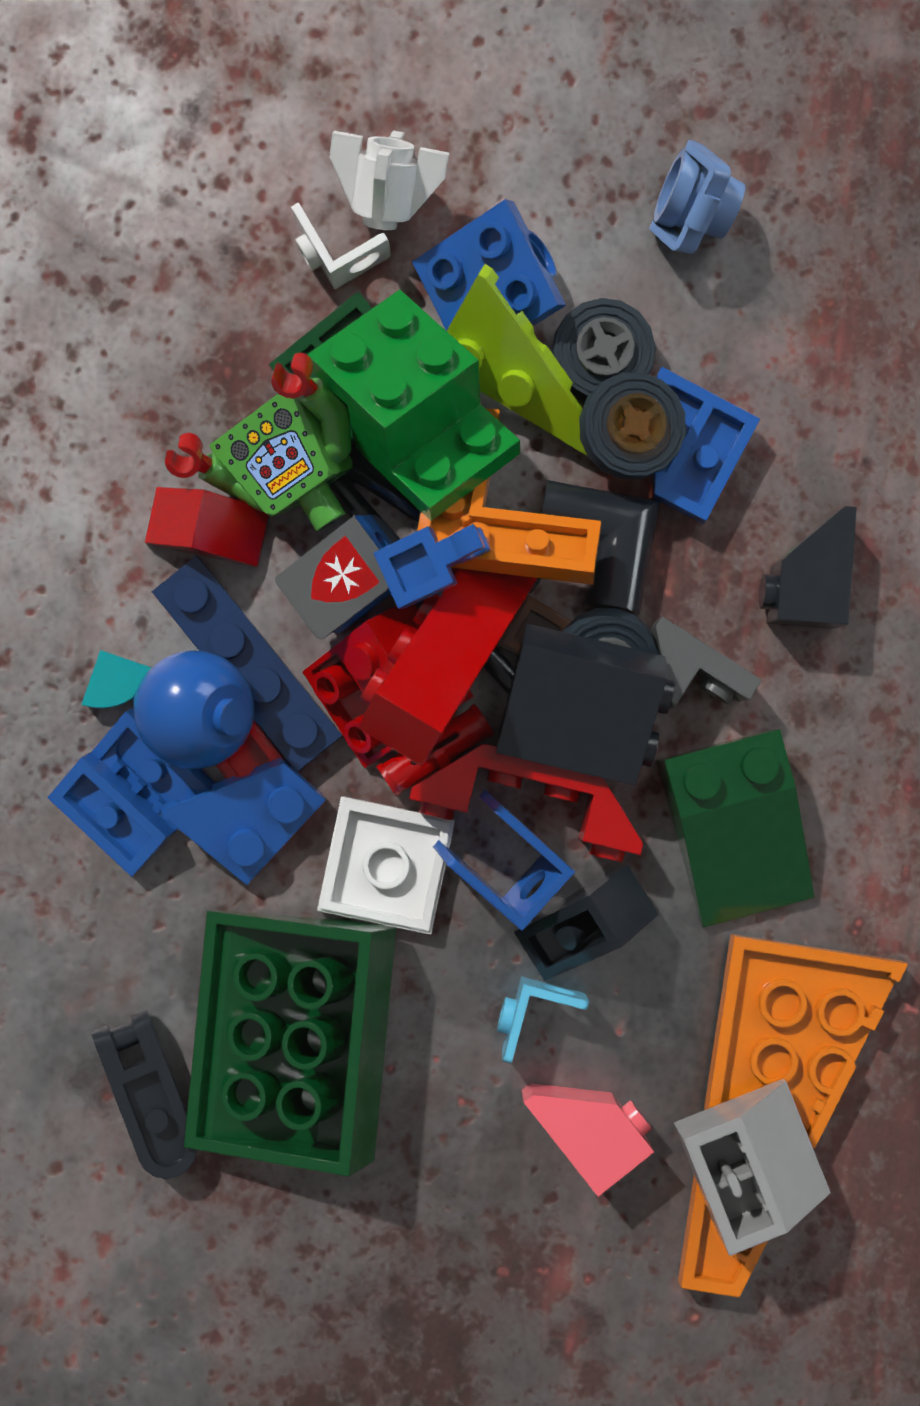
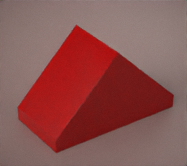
(207, 525)

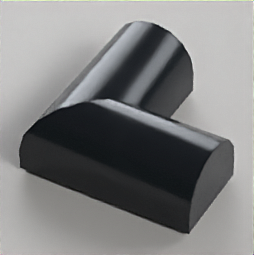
(624, 540)

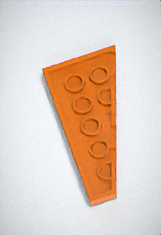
(790, 1018)

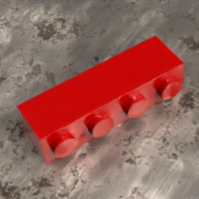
(440, 660)

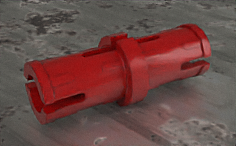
(469, 728)

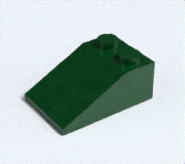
(738, 826)

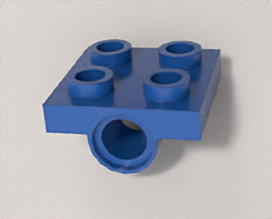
(508, 247)

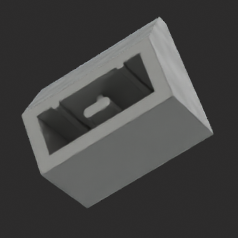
(753, 1165)

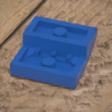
(120, 793)

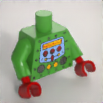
(281, 451)

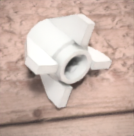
(385, 178)

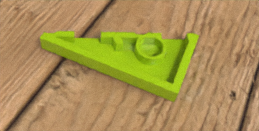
(514, 362)

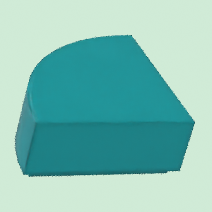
(113, 681)

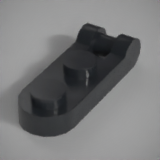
(146, 1096)

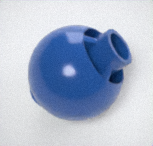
(194, 709)

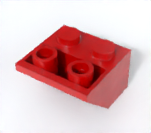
(348, 667)

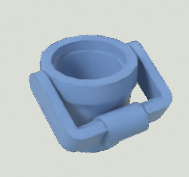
(697, 198)

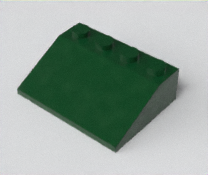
(290, 1040)

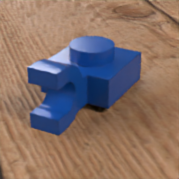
(422, 565)

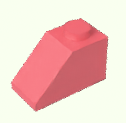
(592, 1131)

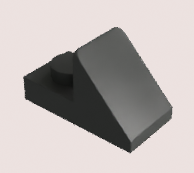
(690, 656)

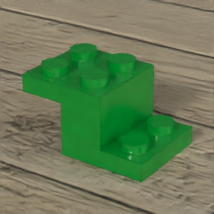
(415, 404)

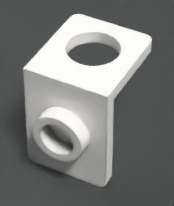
(344, 268)

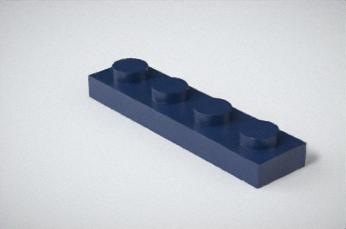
(222, 628)

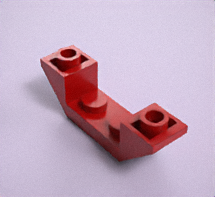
(603, 820)

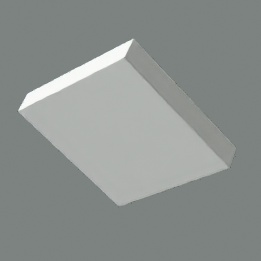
(385, 865)

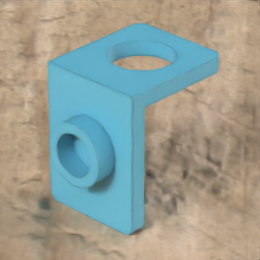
(514, 1010)

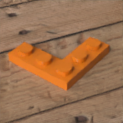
(522, 541)

